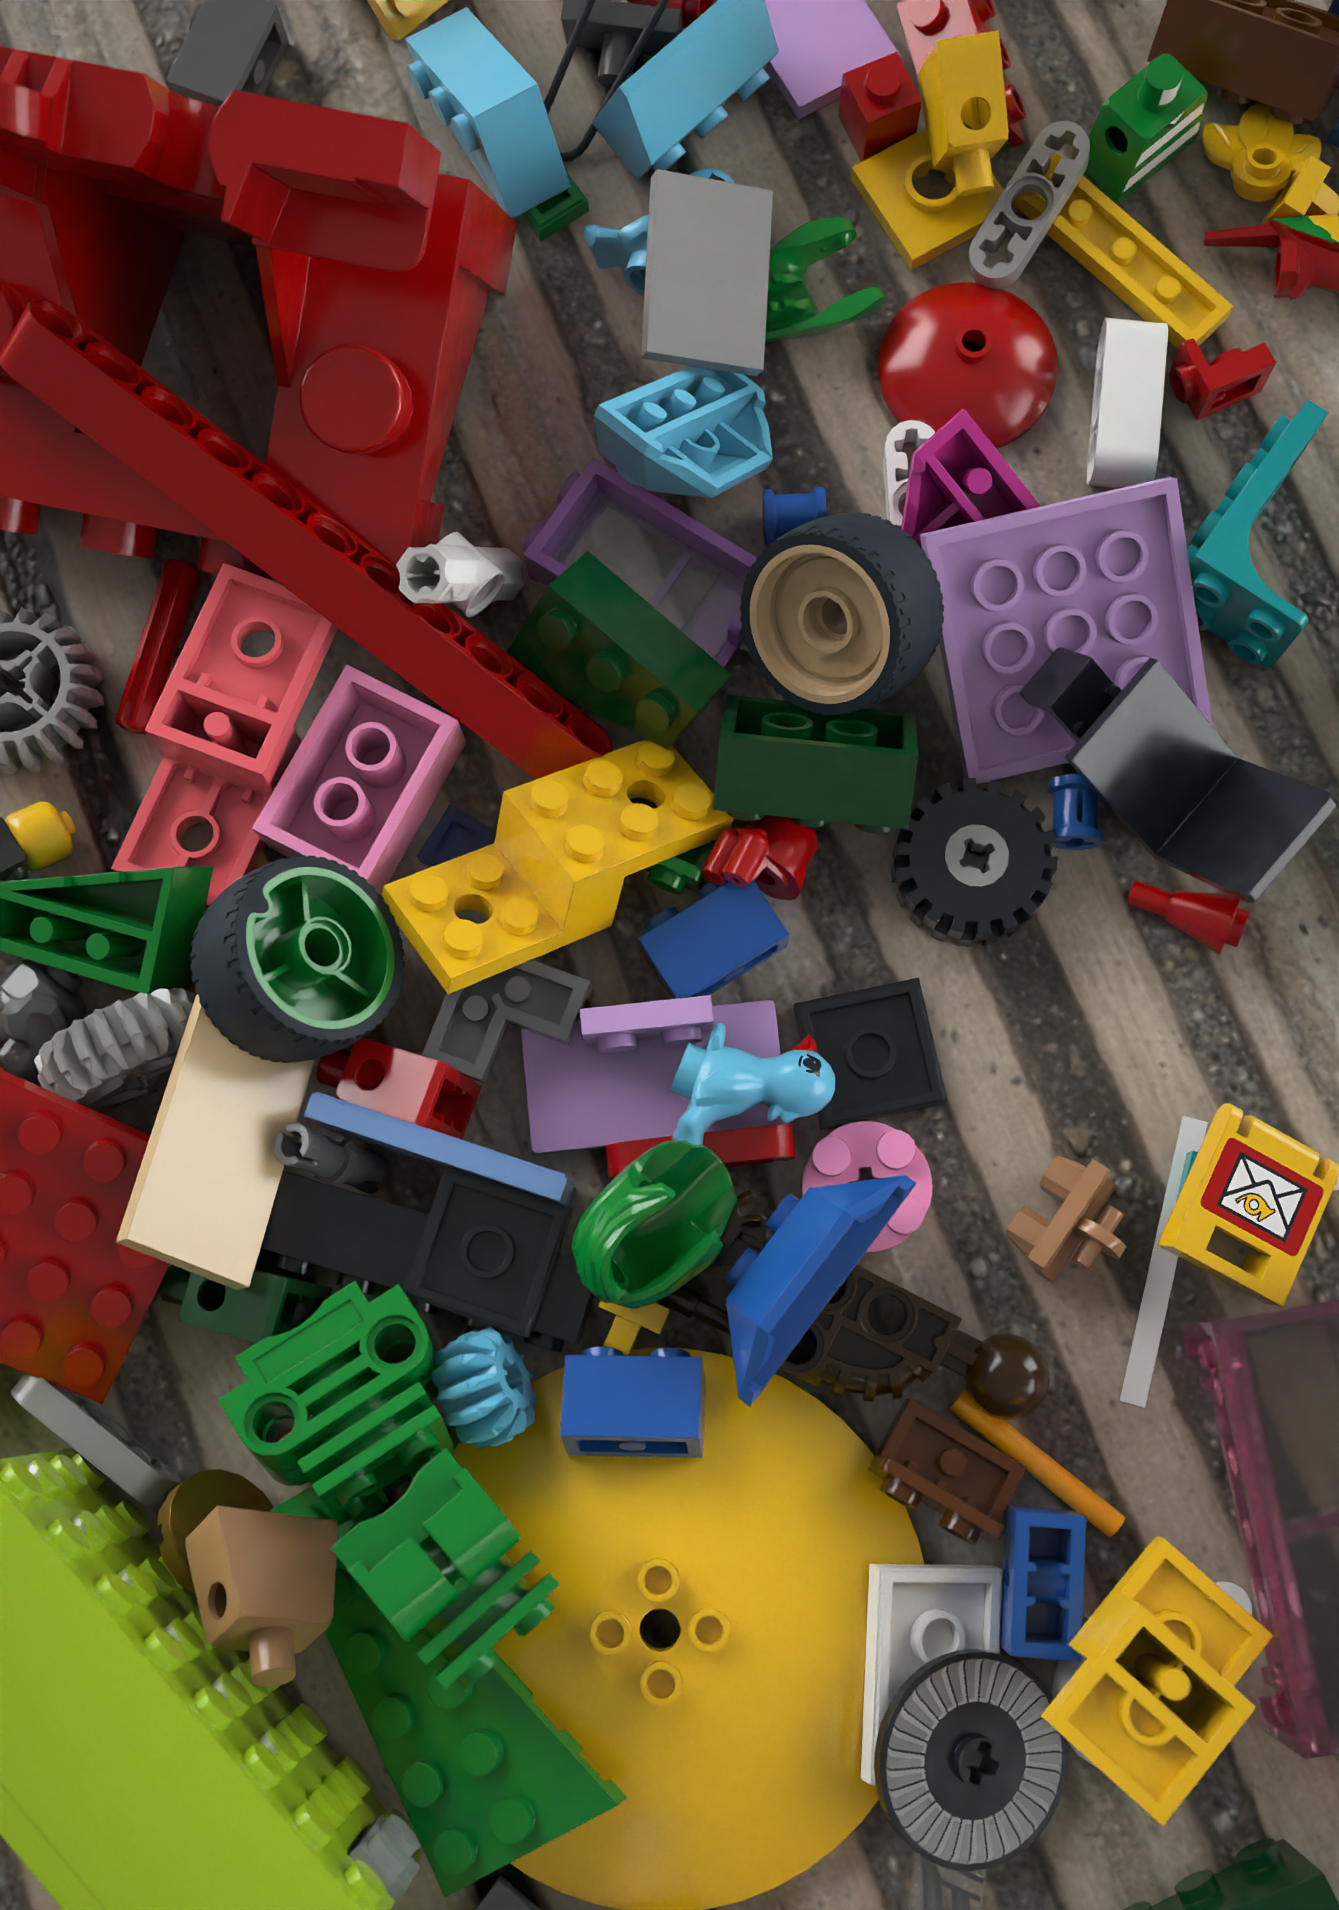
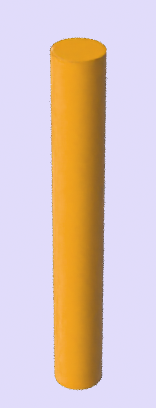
(1039, 1465)

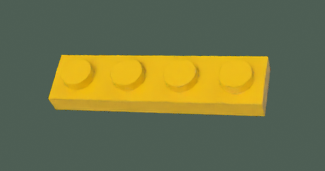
(1131, 262)

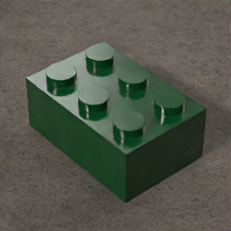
(816, 765)

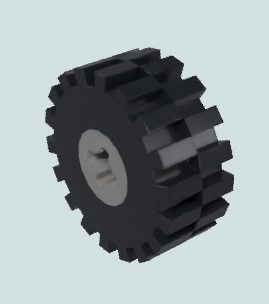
(946, 881)

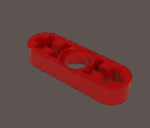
(733, 1146)

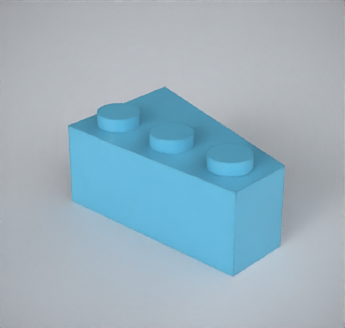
(489, 109)

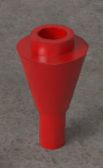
(1204, 916)

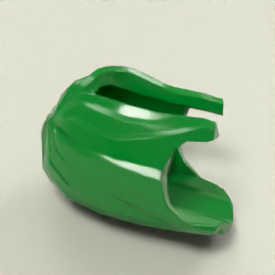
(654, 1225)

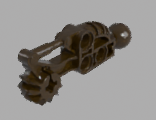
(1001, 1374)

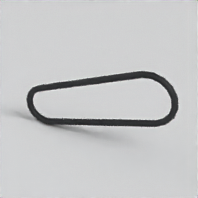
(658, 11)

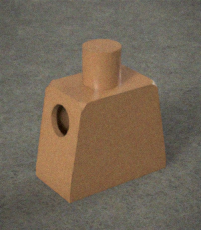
(263, 1585)

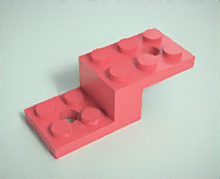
(226, 728)

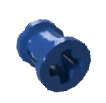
(789, 511)
(1074, 813)

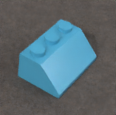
(688, 85)

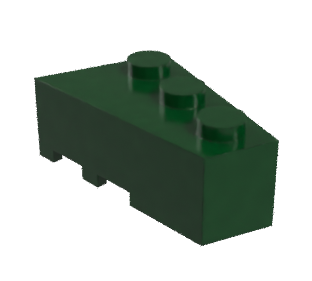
(617, 654)

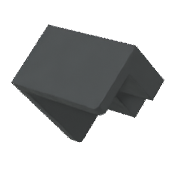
(526, 996)

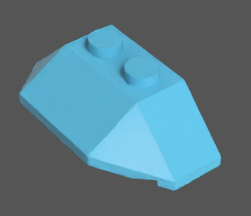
(687, 432)

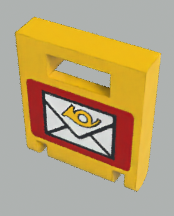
(1257, 1191)

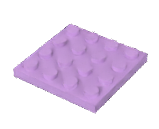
(1074, 575)

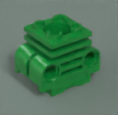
(350, 1409)
(444, 1570)

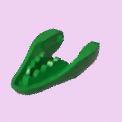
(789, 302)

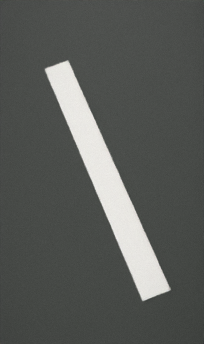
(1159, 1278)

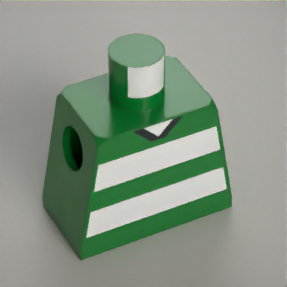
(1159, 118)

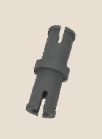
(331, 1158)

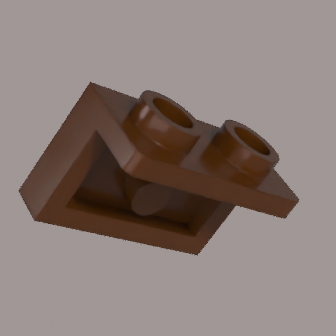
(948, 1471)

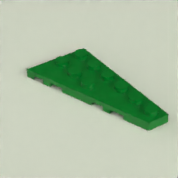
(470, 1764)

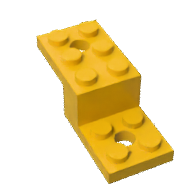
(554, 862)

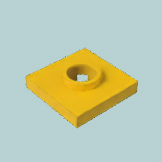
(913, 223)

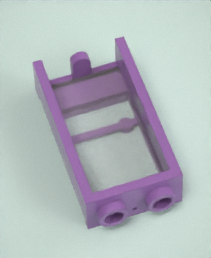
(650, 546)

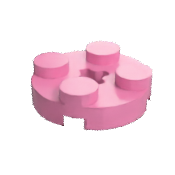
(887, 1155)

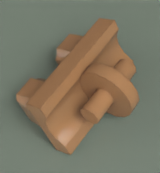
(1083, 1196)

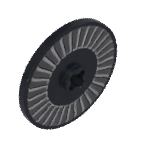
(970, 1813)

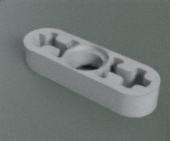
(1037, 160)
(98, 1439)

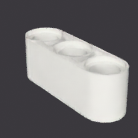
(1127, 403)

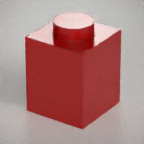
(878, 105)

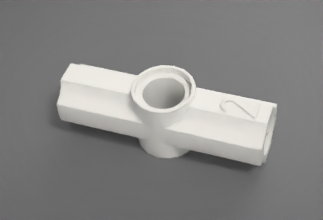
(460, 574)

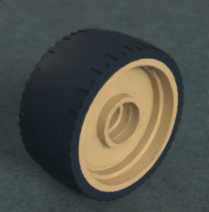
(841, 612)

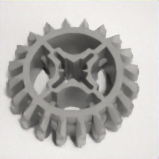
(45, 653)
(117, 1050)

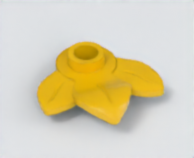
(1258, 152)

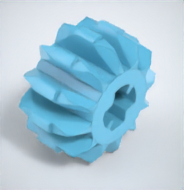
(484, 1388)

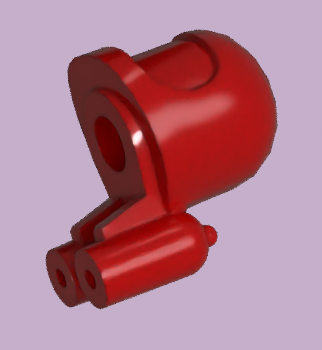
(767, 851)

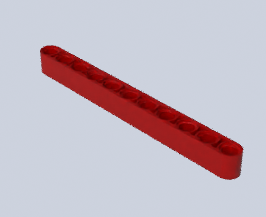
(294, 540)

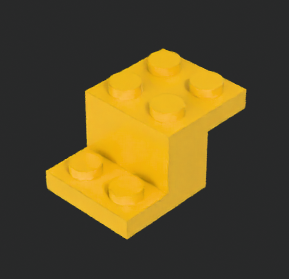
(1159, 1679)

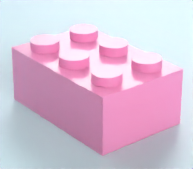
(362, 778)

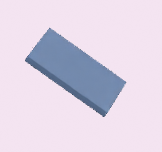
(438, 1148)

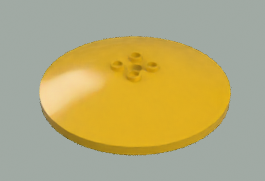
(752, 1722)

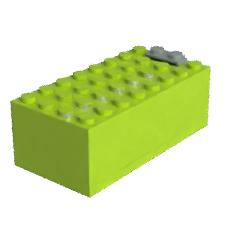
(140, 1751)

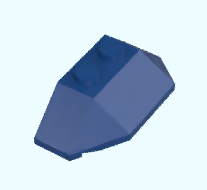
(801, 1270)

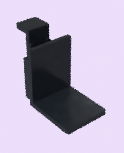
(1176, 776)

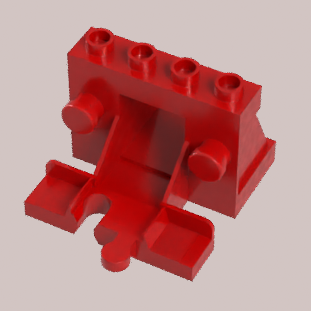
(363, 270)

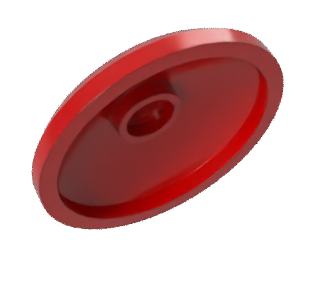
(933, 376)

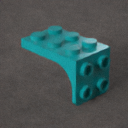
(1225, 584)

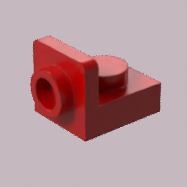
(1222, 382)

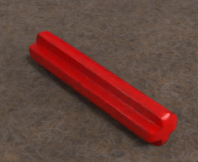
(157, 645)

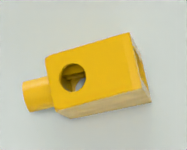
(963, 88)

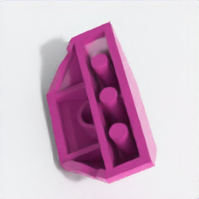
(960, 481)

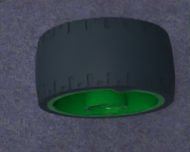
(297, 959)

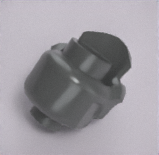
(33, 1007)

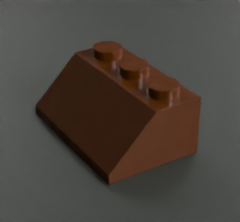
(1256, 51)

